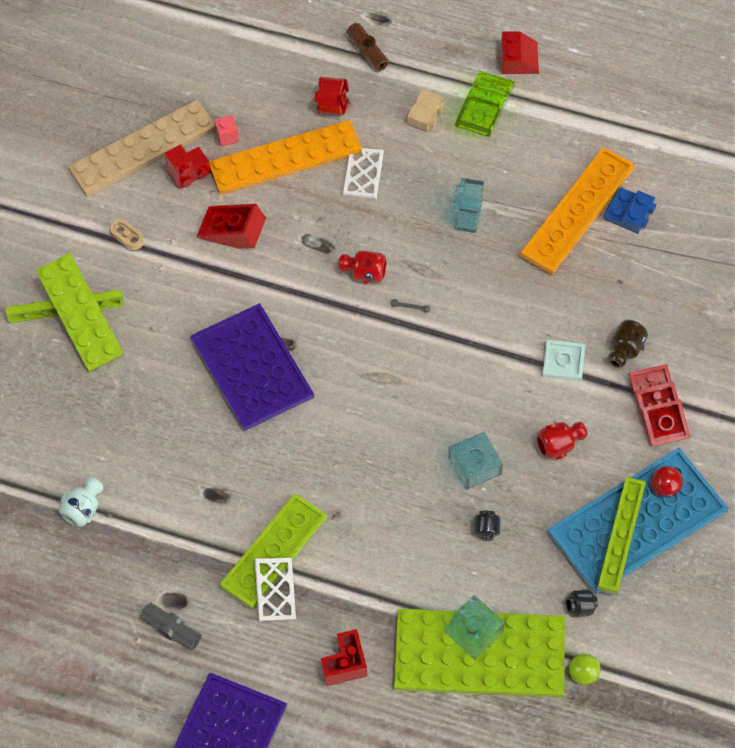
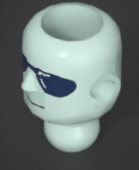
(80, 503)

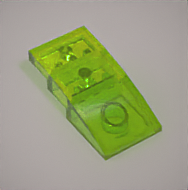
(484, 104)

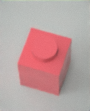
(226, 130)

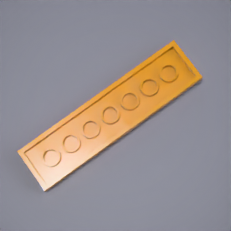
(285, 157)
(577, 210)

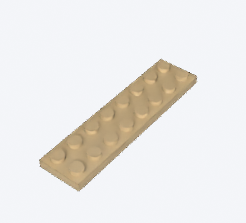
(141, 148)

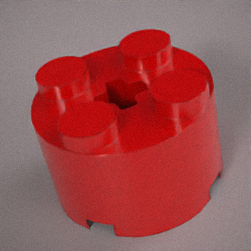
(332, 96)

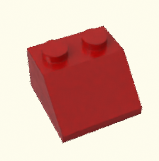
(518, 53)

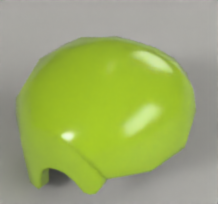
(584, 669)

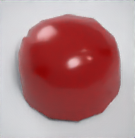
(666, 481)

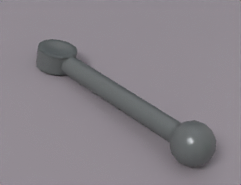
(394, 303)

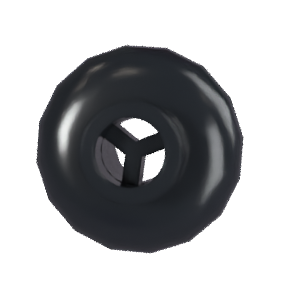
(487, 525)
(581, 603)

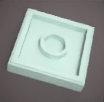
(564, 360)

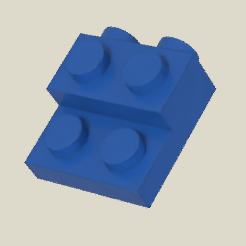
(630, 209)

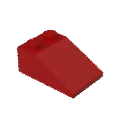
(233, 225)

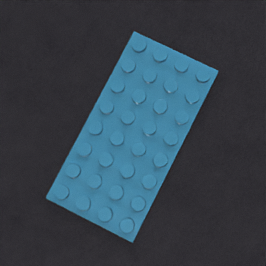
(658, 526)

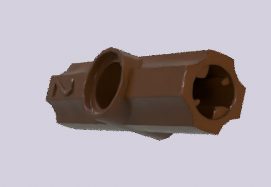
(367, 47)

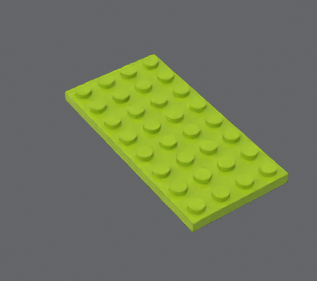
(518, 663)

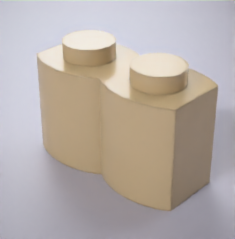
(425, 110)

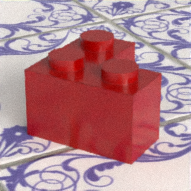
(186, 166)
(349, 663)

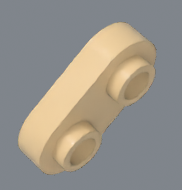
(128, 235)

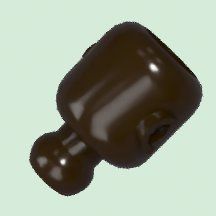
(627, 342)

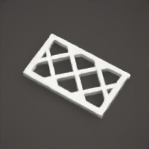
(360, 192)
(290, 599)

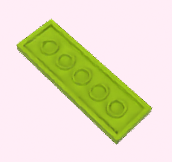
(79, 312)
(281, 539)

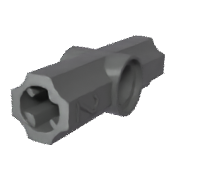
(171, 626)

